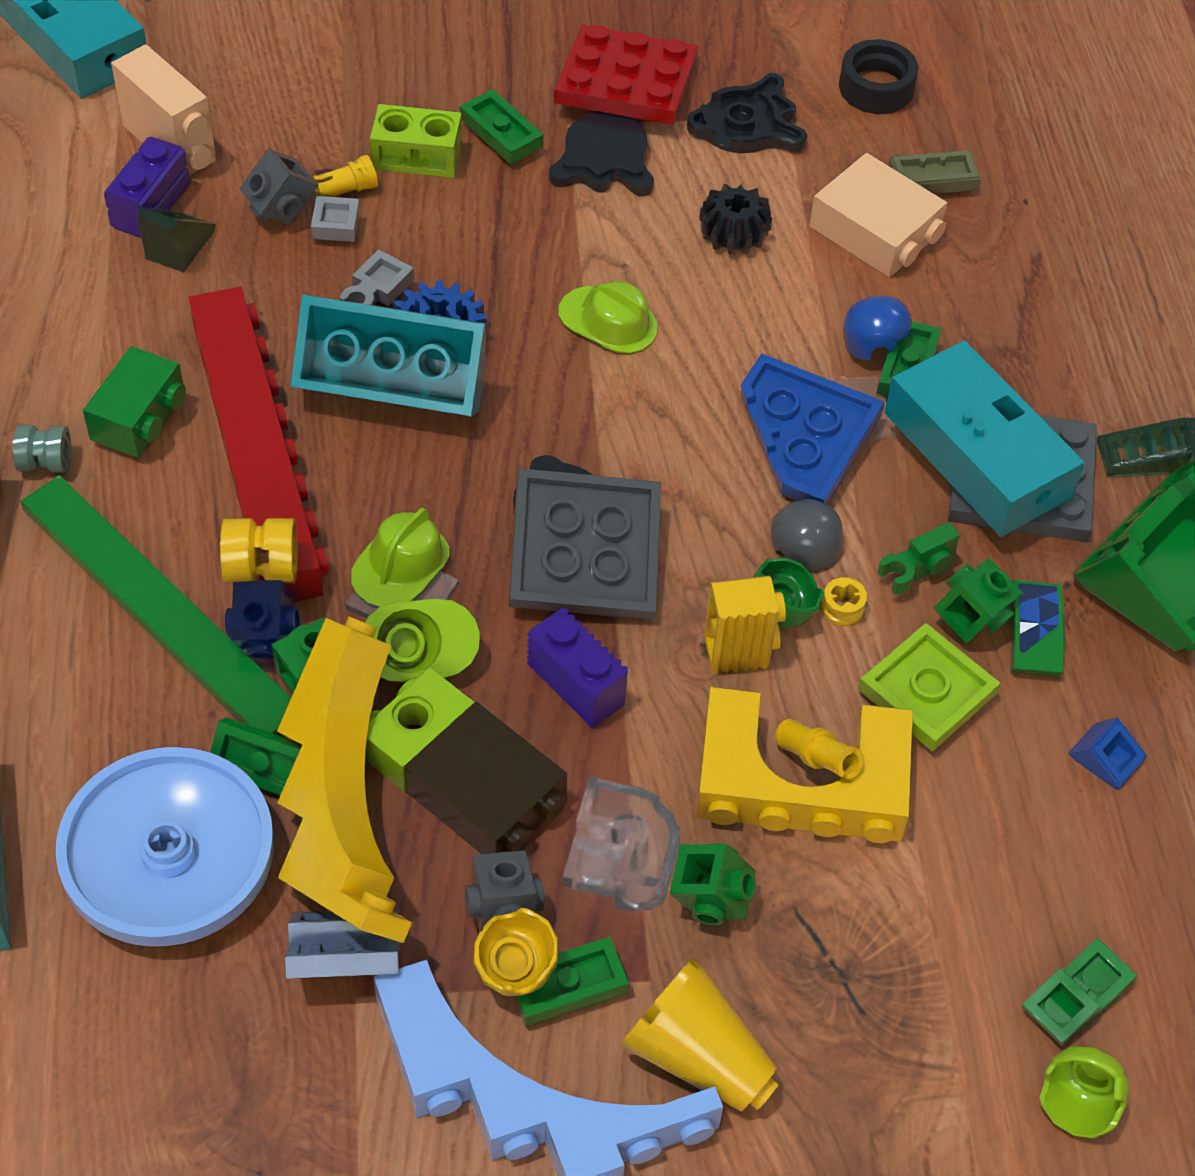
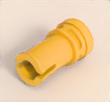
(354, 176)

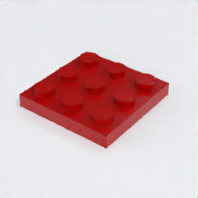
(626, 74)

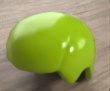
(1085, 1091)

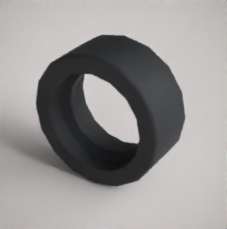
(874, 96)

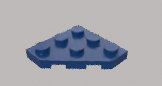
(807, 426)

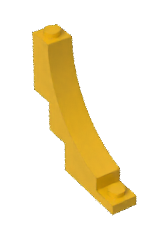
(335, 847)

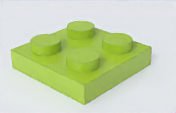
(933, 681)

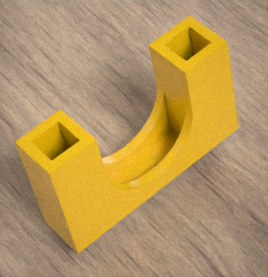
(742, 789)

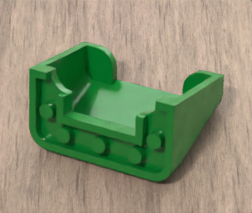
(1150, 563)

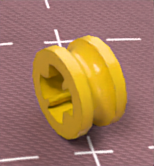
(838, 590)

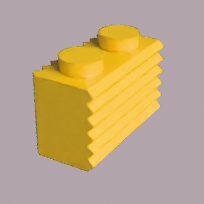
(743, 624)

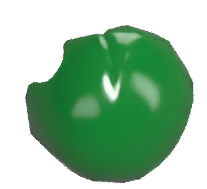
(798, 589)

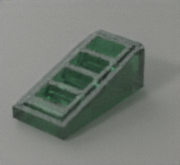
(1174, 435)

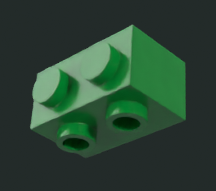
(134, 401)

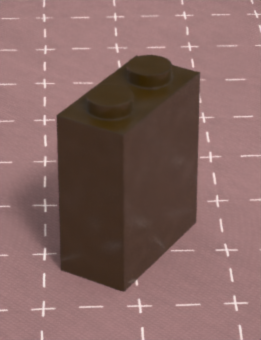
(486, 782)

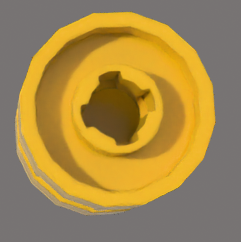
(242, 544)

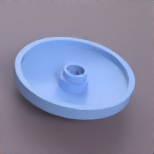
(165, 846)

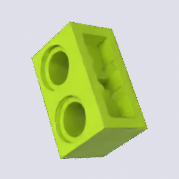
(416, 140)

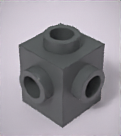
(278, 187)
(501, 886)

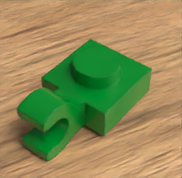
(925, 555)

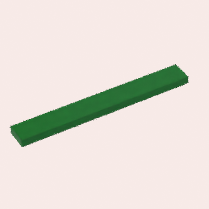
(158, 606)

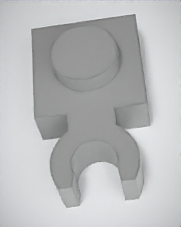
(379, 279)

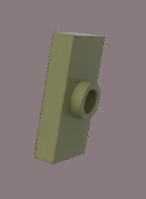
(939, 171)

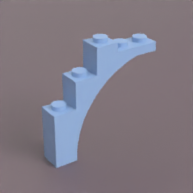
(515, 1113)

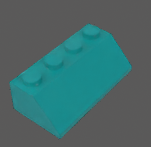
(390, 355)

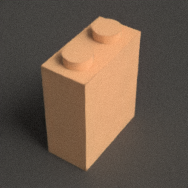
(163, 105)
(878, 215)

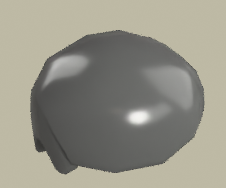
(808, 534)

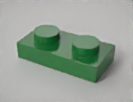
(501, 126)
(912, 350)
(256, 752)
(579, 980)

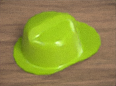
(611, 316)
(400, 559)
(425, 636)

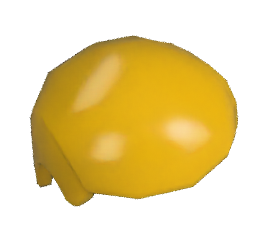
(516, 952)

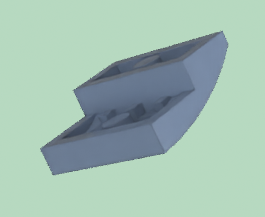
(330, 947)

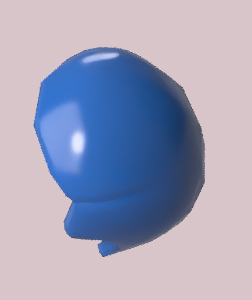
(875, 324)

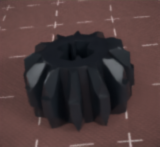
(735, 218)

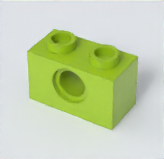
(420, 701)

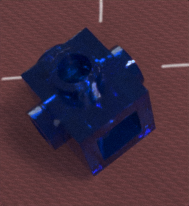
(261, 616)

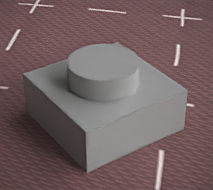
(335, 218)

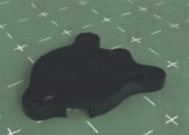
(749, 118)
(604, 150)

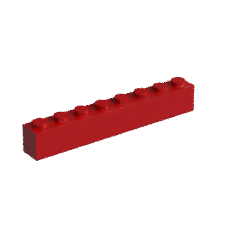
(254, 426)

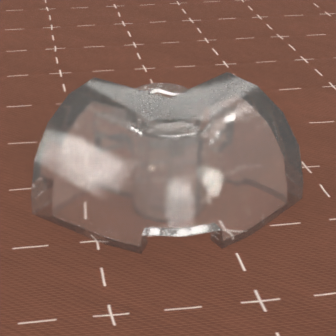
(623, 846)

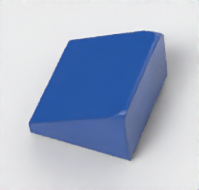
(1109, 752)

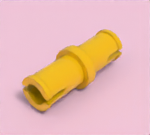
(819, 748)

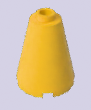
(703, 1041)

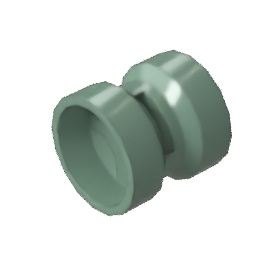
(42, 448)

